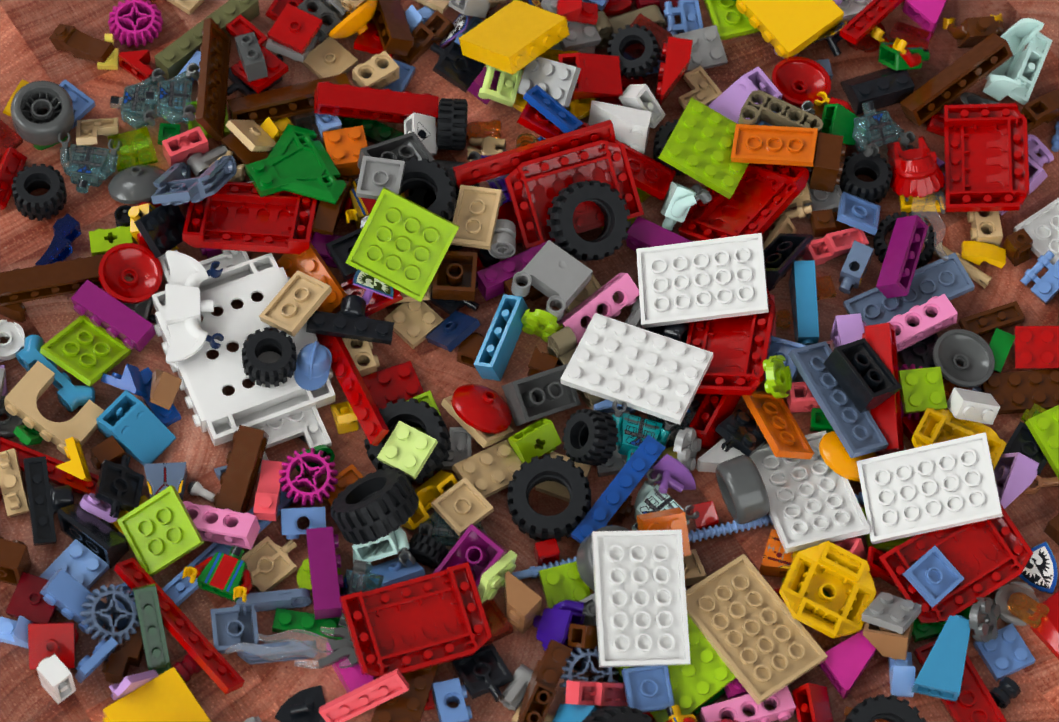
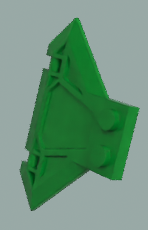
(297, 168)

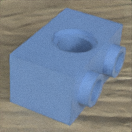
(290, 516)
(447, 692)

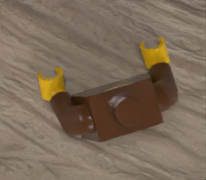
(974, 29)

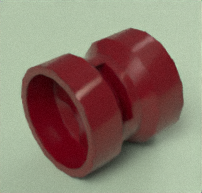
(187, 668)

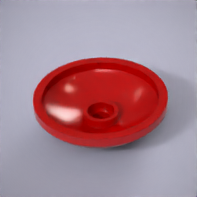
(800, 80)
(134, 262)
(482, 408)

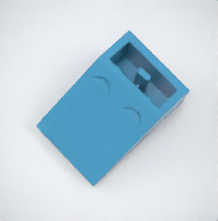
(135, 428)

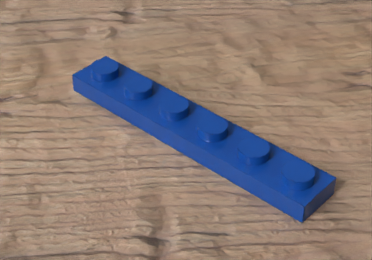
(619, 488)

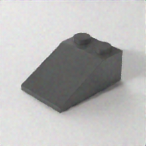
(398, 148)
(539, 396)

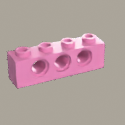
(627, 294)
(926, 326)
(224, 525)
(734, 708)

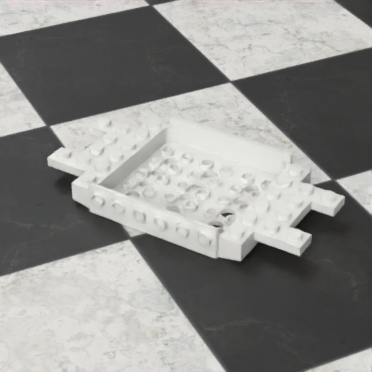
(280, 410)

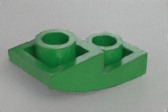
(1000, 346)

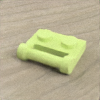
(506, 86)

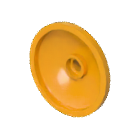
(355, 21)
(838, 458)

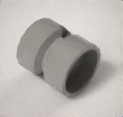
(504, 240)

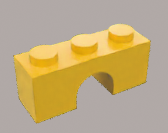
(427, 493)

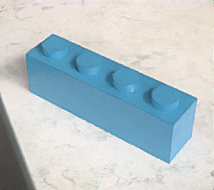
(501, 338)

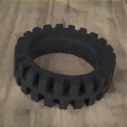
(887, 225)

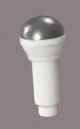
(196, 489)

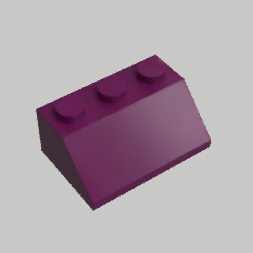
(475, 548)

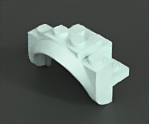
(1020, 72)

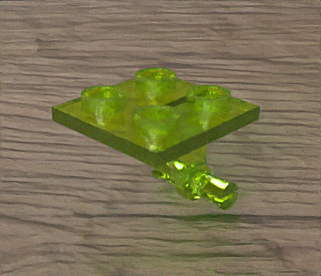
(136, 148)

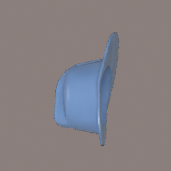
(313, 366)

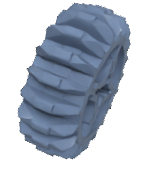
(110, 623)
(586, 665)

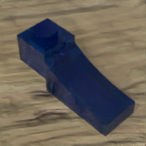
(65, 232)

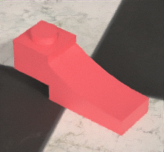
(834, 245)
(268, 491)
(595, 693)

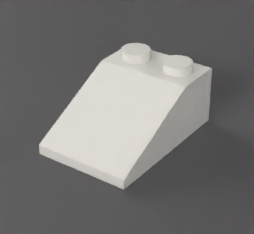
(629, 124)

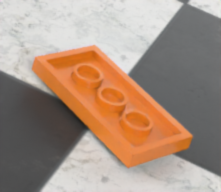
(774, 145)
(314, 266)
(778, 426)

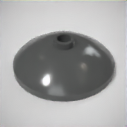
(134, 184)
(970, 352)

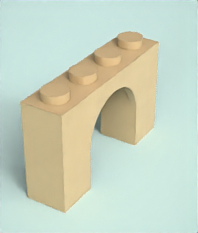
(23, 400)

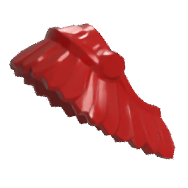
(914, 170)

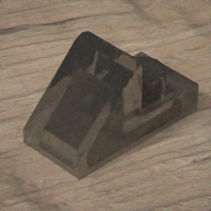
(307, 121)

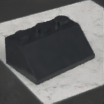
(882, 87)
(782, 253)
(862, 374)
(93, 533)

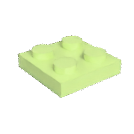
(407, 449)
(495, 575)

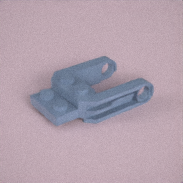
(178, 187)
(240, 625)

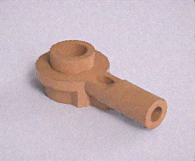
(1041, 482)

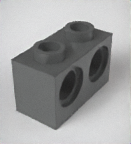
(322, 12)
(251, 56)

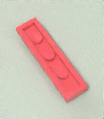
(365, 697)

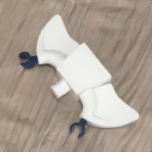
(185, 306)

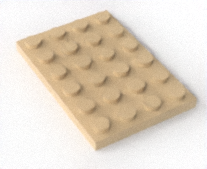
(752, 629)

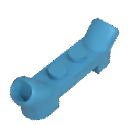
(69, 395)

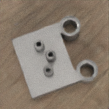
(554, 275)

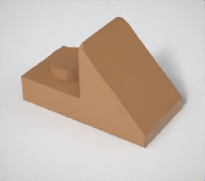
(164, 388)

